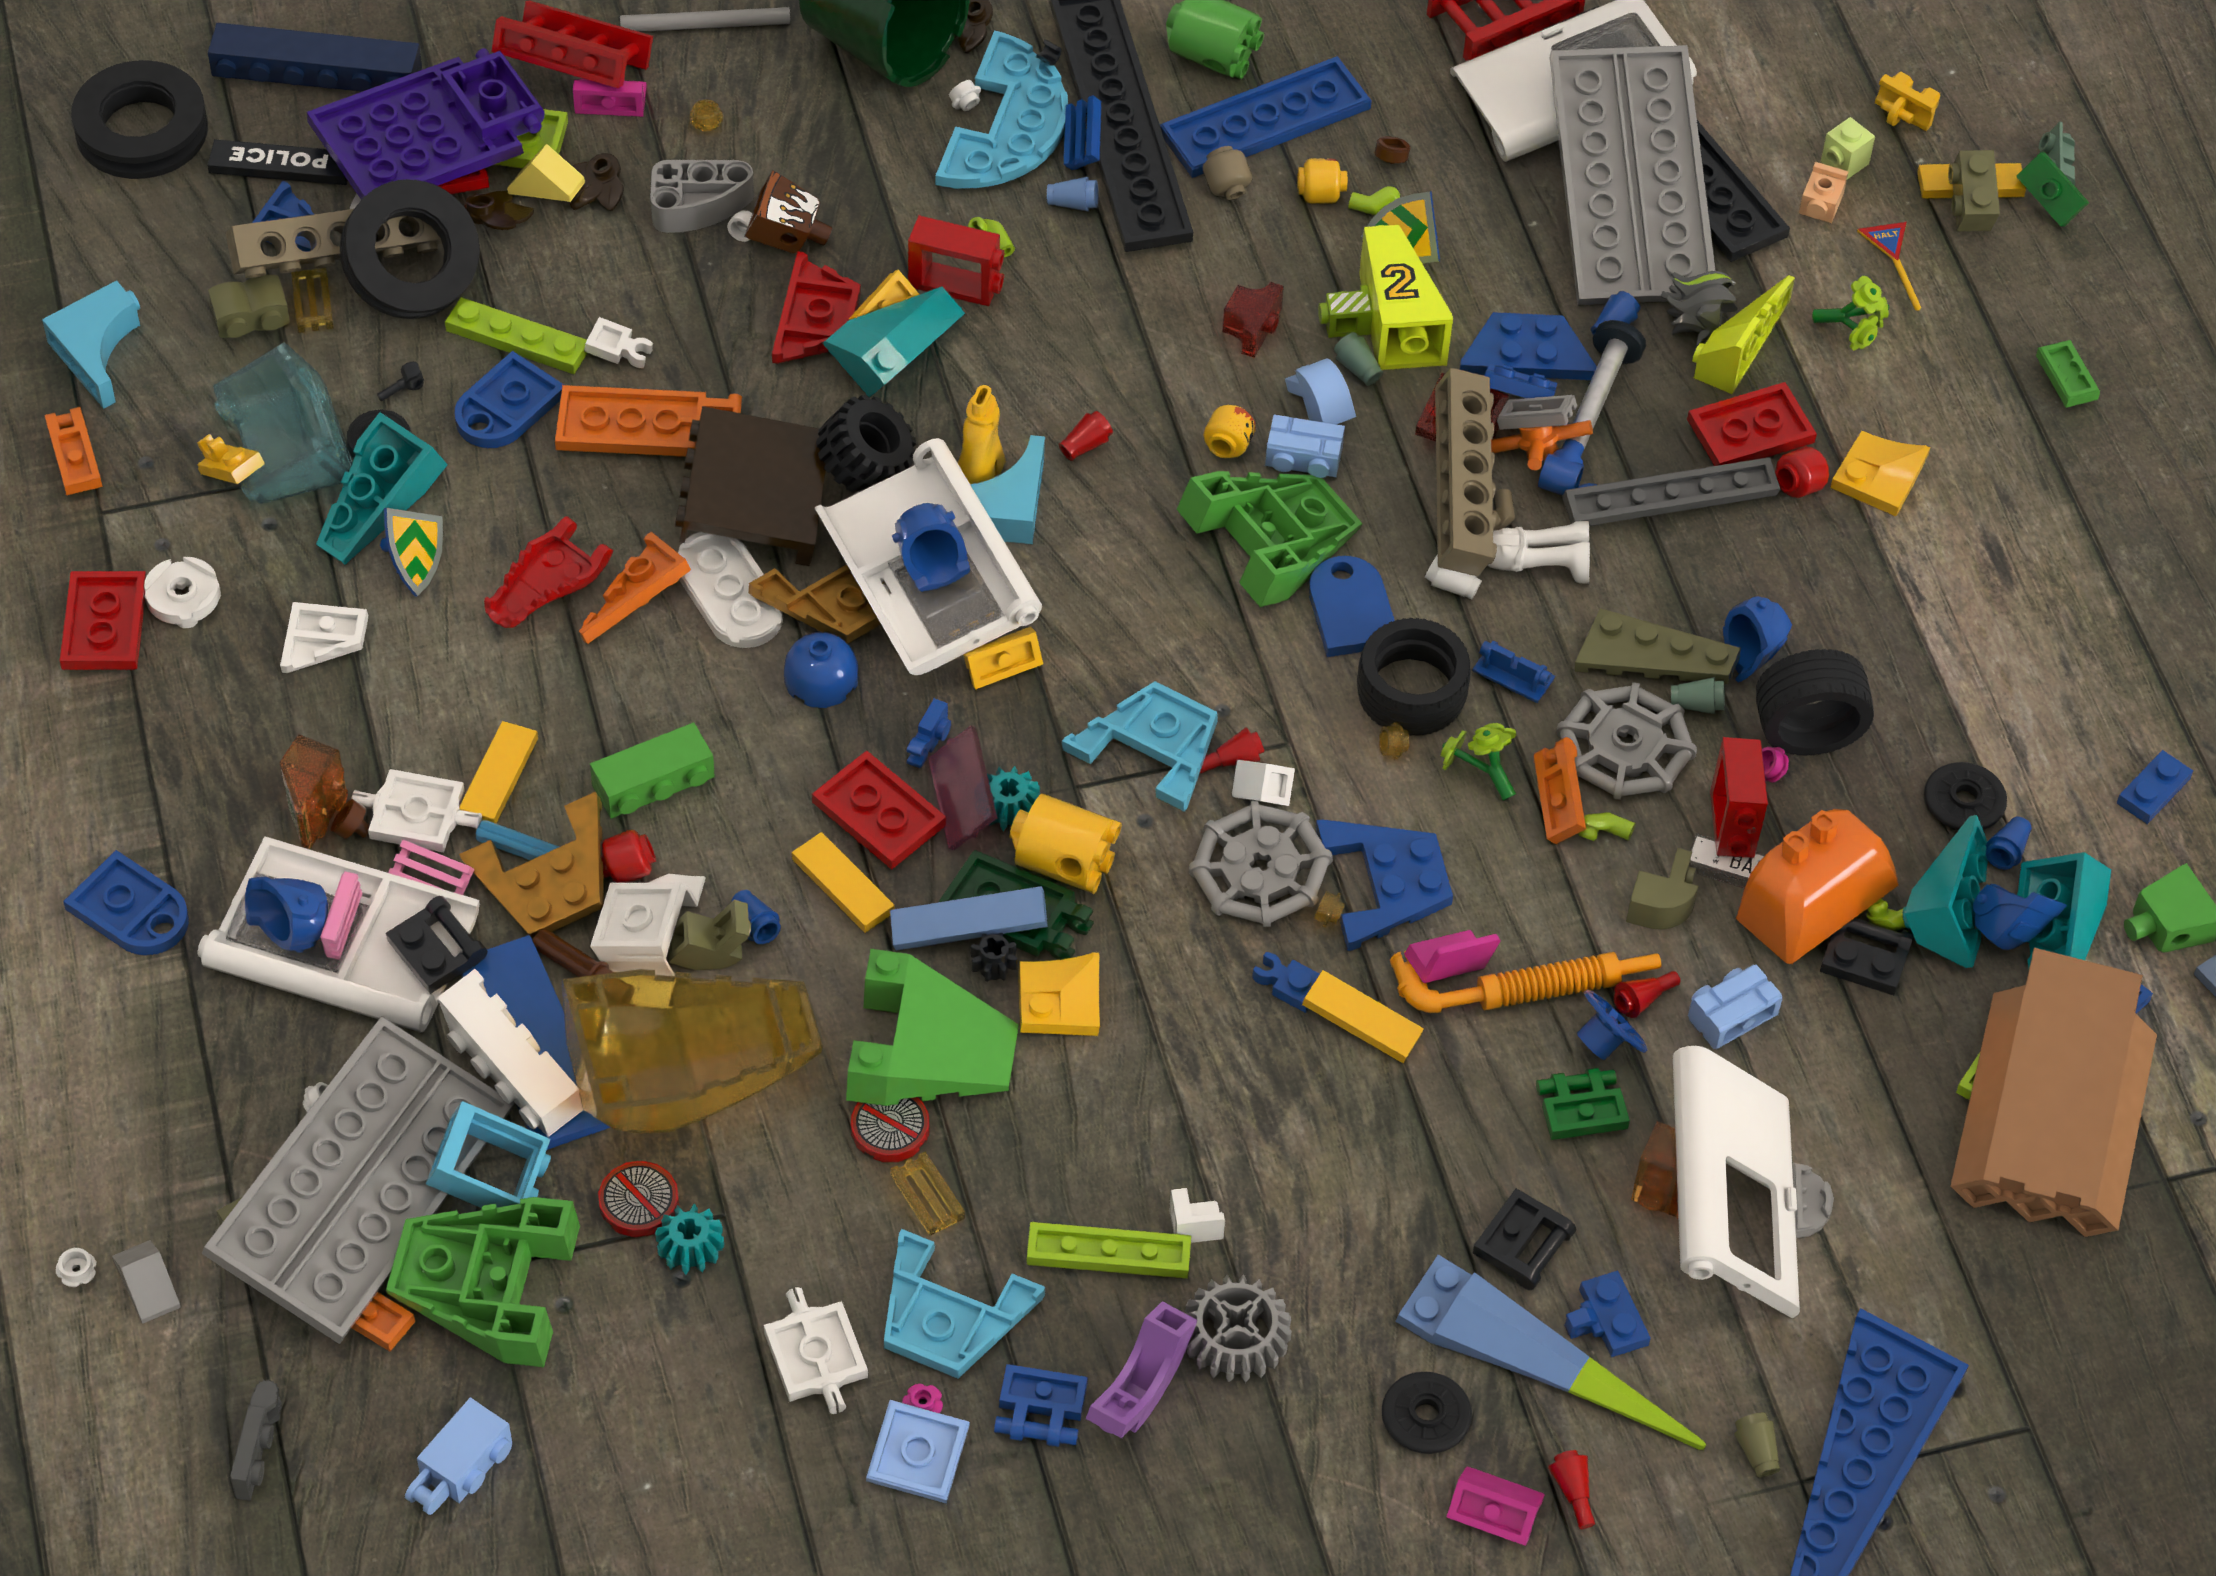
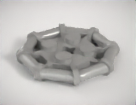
(1628, 758)
(1260, 844)

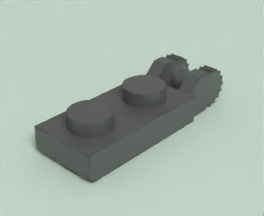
(255, 1437)

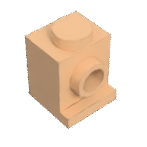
(1823, 192)

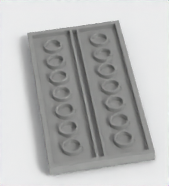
(1631, 170)
(337, 1193)

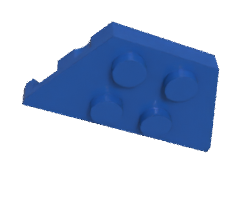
(1529, 345)

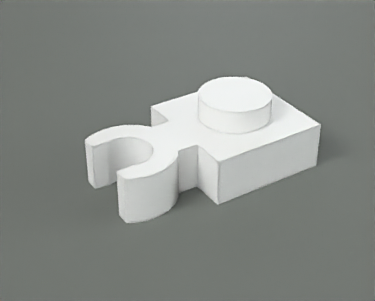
(614, 341)

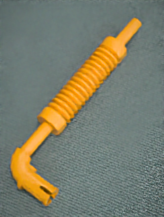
(1522, 985)

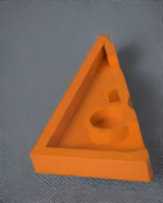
(636, 585)

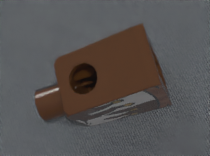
(786, 216)

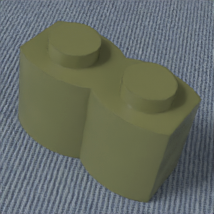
(248, 306)

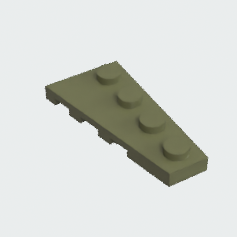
(1636, 645)

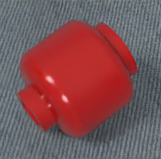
(1802, 472)
(627, 856)

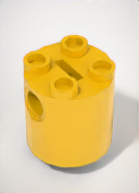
(1064, 842)

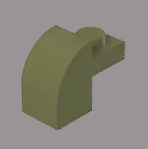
(1664, 901)
(710, 942)

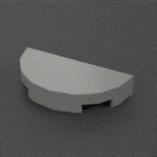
(1813, 1201)

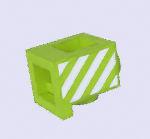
(1346, 313)

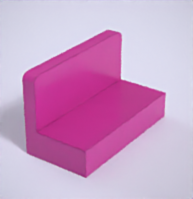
(607, 100)
(1451, 955)
(1495, 1505)

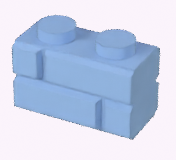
(1304, 446)
(1734, 1006)

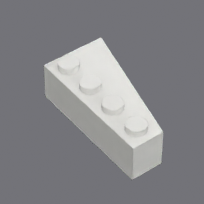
(508, 1055)

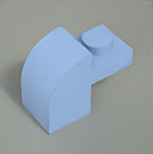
(1323, 392)

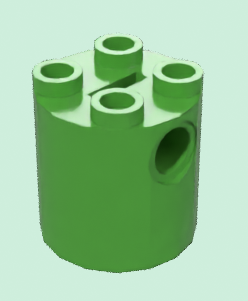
(1214, 34)

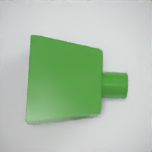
(2174, 912)

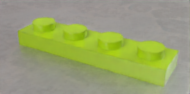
(517, 335)
(1109, 1250)

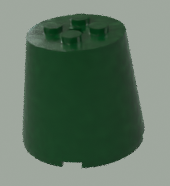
(893, 37)

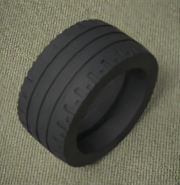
(1418, 641)
(1809, 677)

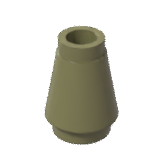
(1758, 1442)

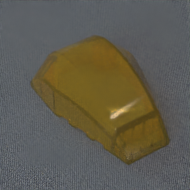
(680, 1046)

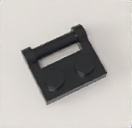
(425, 951)
(1866, 963)
(1512, 1232)

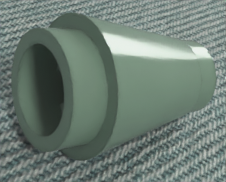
(1358, 358)
(1700, 695)

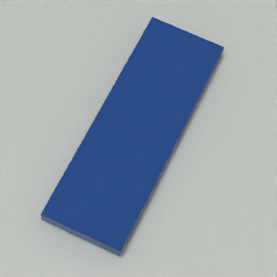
(1267, 114)
(524, 986)

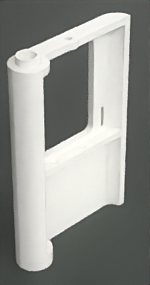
(1741, 1123)

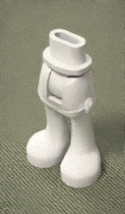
(1571, 549)

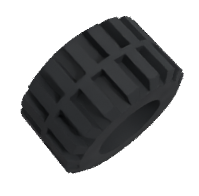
(865, 443)

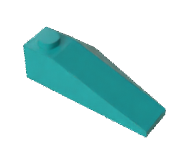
(888, 339)
(387, 472)
(2078, 883)
(1943, 898)

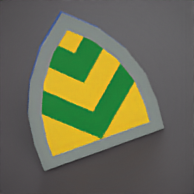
(1416, 220)
(413, 545)

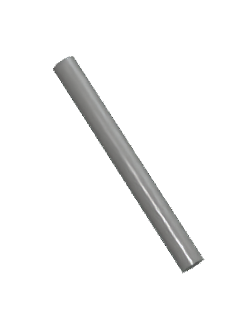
(706, 19)

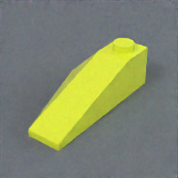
(1737, 341)

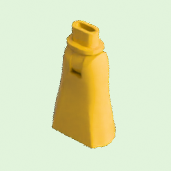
(981, 449)

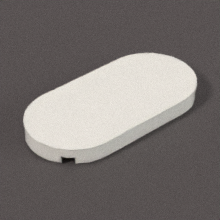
(720, 588)

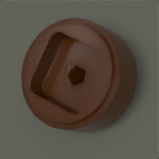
(1392, 149)

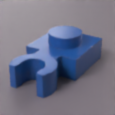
(931, 729)
(1289, 982)

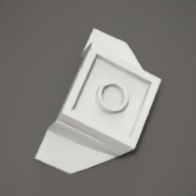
(641, 920)

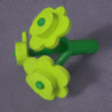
(1869, 301)
(1488, 741)

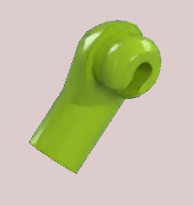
(994, 227)

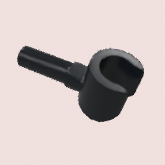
(1050, 53)
(411, 380)

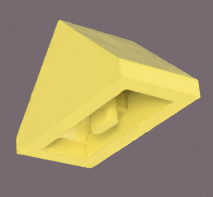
(547, 177)

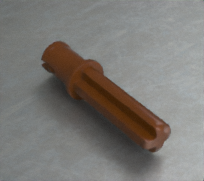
(568, 955)

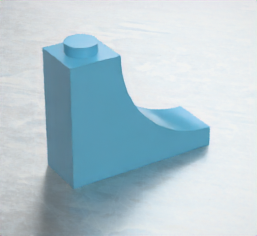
(89, 331)
(1014, 495)

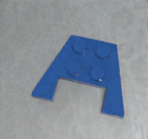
(1403, 874)

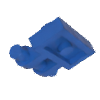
(1510, 381)
(1044, 1394)

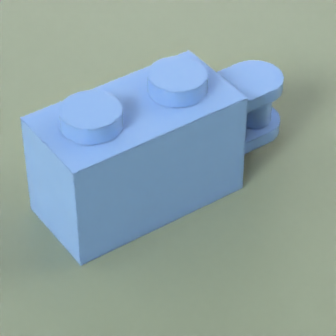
(460, 1456)

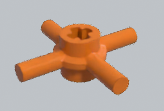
(1540, 441)

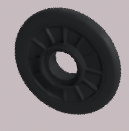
(1964, 776)
(1424, 1435)

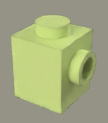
(1848, 147)

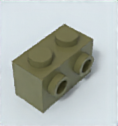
(1974, 190)

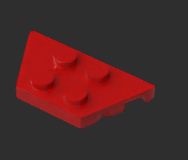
(813, 310)

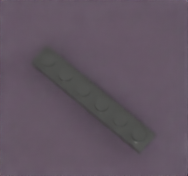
(1672, 492)

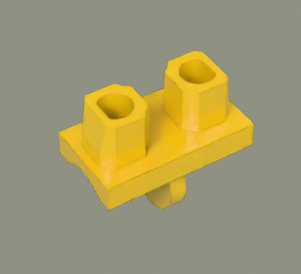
(1906, 103)

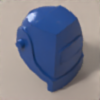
(931, 546)
(1759, 631)
(287, 910)
(2012, 919)

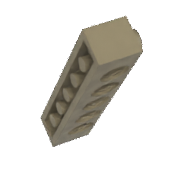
(246, 239)
(1464, 472)

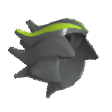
(1700, 302)

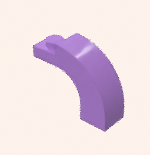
(1146, 1373)

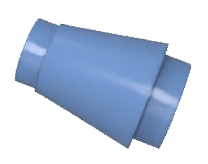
(1074, 194)

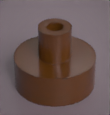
(350, 820)

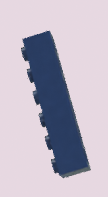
(309, 57)

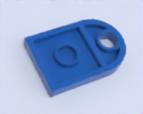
(507, 401)
(1349, 607)
(128, 904)

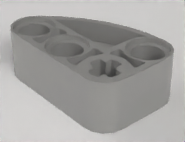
(698, 192)

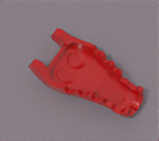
(545, 572)

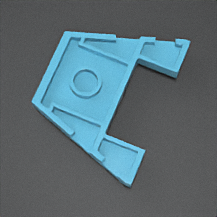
(1160, 726)
(942, 1325)

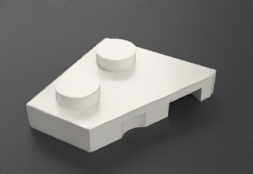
(321, 634)

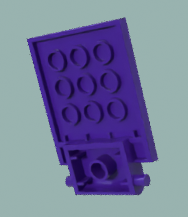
(430, 123)

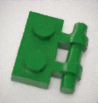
(1586, 1112)

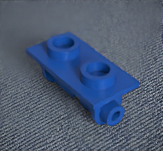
(1513, 672)

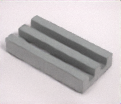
(1537, 412)

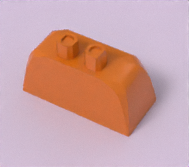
(1815, 883)

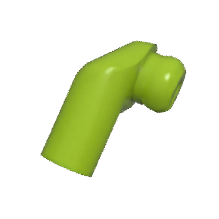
(1375, 202)
(1607, 822)
(1883, 916)

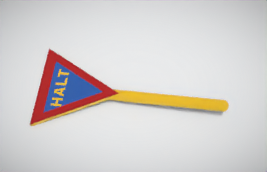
(1889, 240)

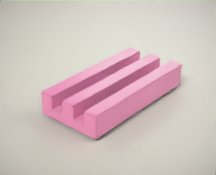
(402, 860)
(341, 915)

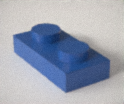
(2154, 787)

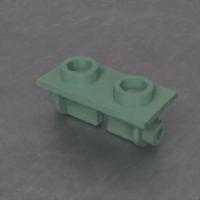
(2060, 150)

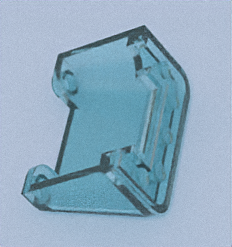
(287, 419)

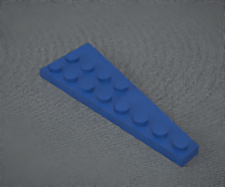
(1878, 1425)

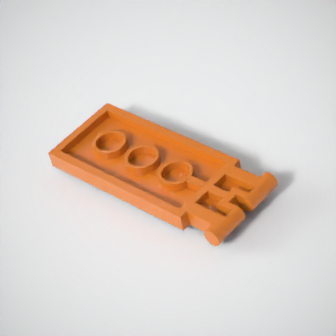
(632, 419)

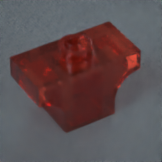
(1253, 315)

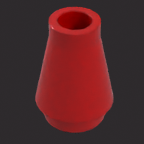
(1086, 435)

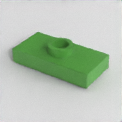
(2068, 373)

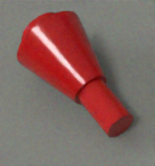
(1242, 746)
(1636, 995)
(1572, 1477)

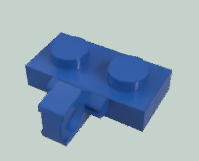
(1609, 1315)

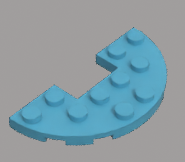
(1025, 125)

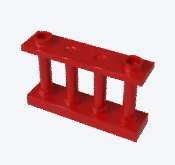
(1504, 28)
(572, 44)

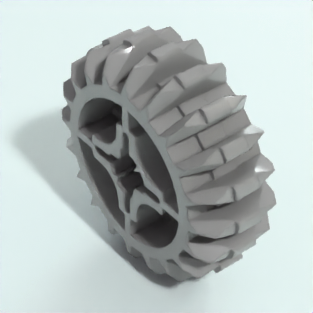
(1237, 1340)

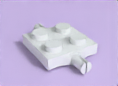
(416, 810)
(815, 1351)

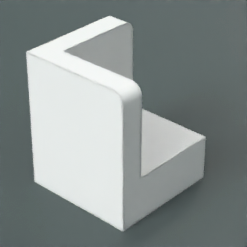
(1263, 782)
(1195, 1219)

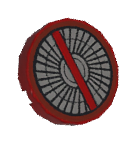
(892, 1130)
(637, 1198)

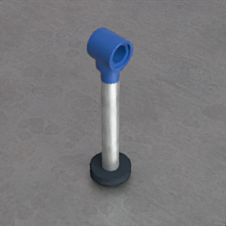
(1618, 345)

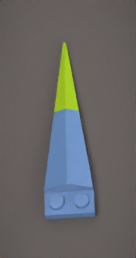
(1484, 1323)

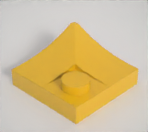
(1880, 471)
(1060, 996)

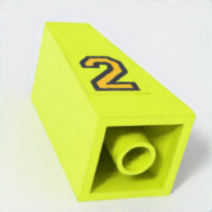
(1409, 315)

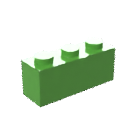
(652, 770)

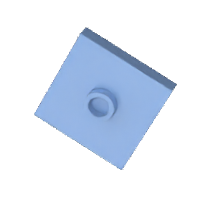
(917, 1451)

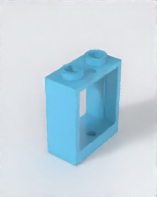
(498, 1132)

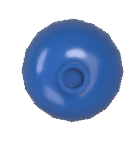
(820, 670)

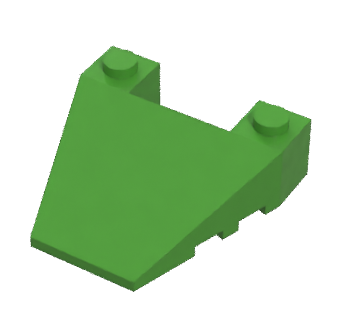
(1279, 522)
(941, 1037)
(474, 1268)

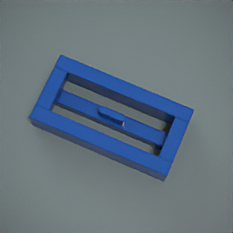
(1077, 134)

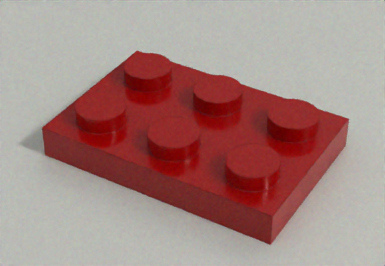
(1752, 425)
(103, 620)
(879, 809)

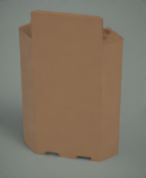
(2058, 1095)

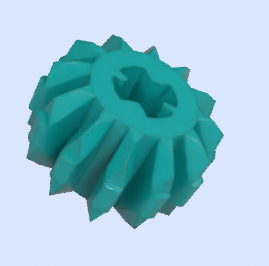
(1012, 793)
(703, 1238)

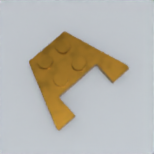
(828, 605)
(555, 885)

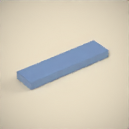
(968, 918)

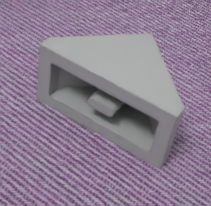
(147, 1281)

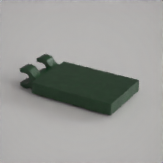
(988, 875)

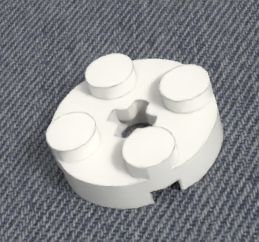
(186, 608)

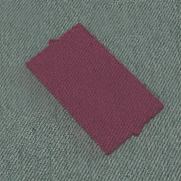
(962, 787)

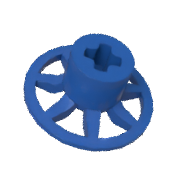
(1602, 1031)

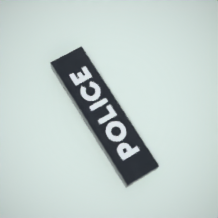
(274, 162)

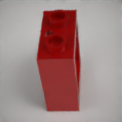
(958, 242)
(1738, 797)

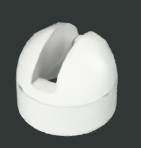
(738, 225)

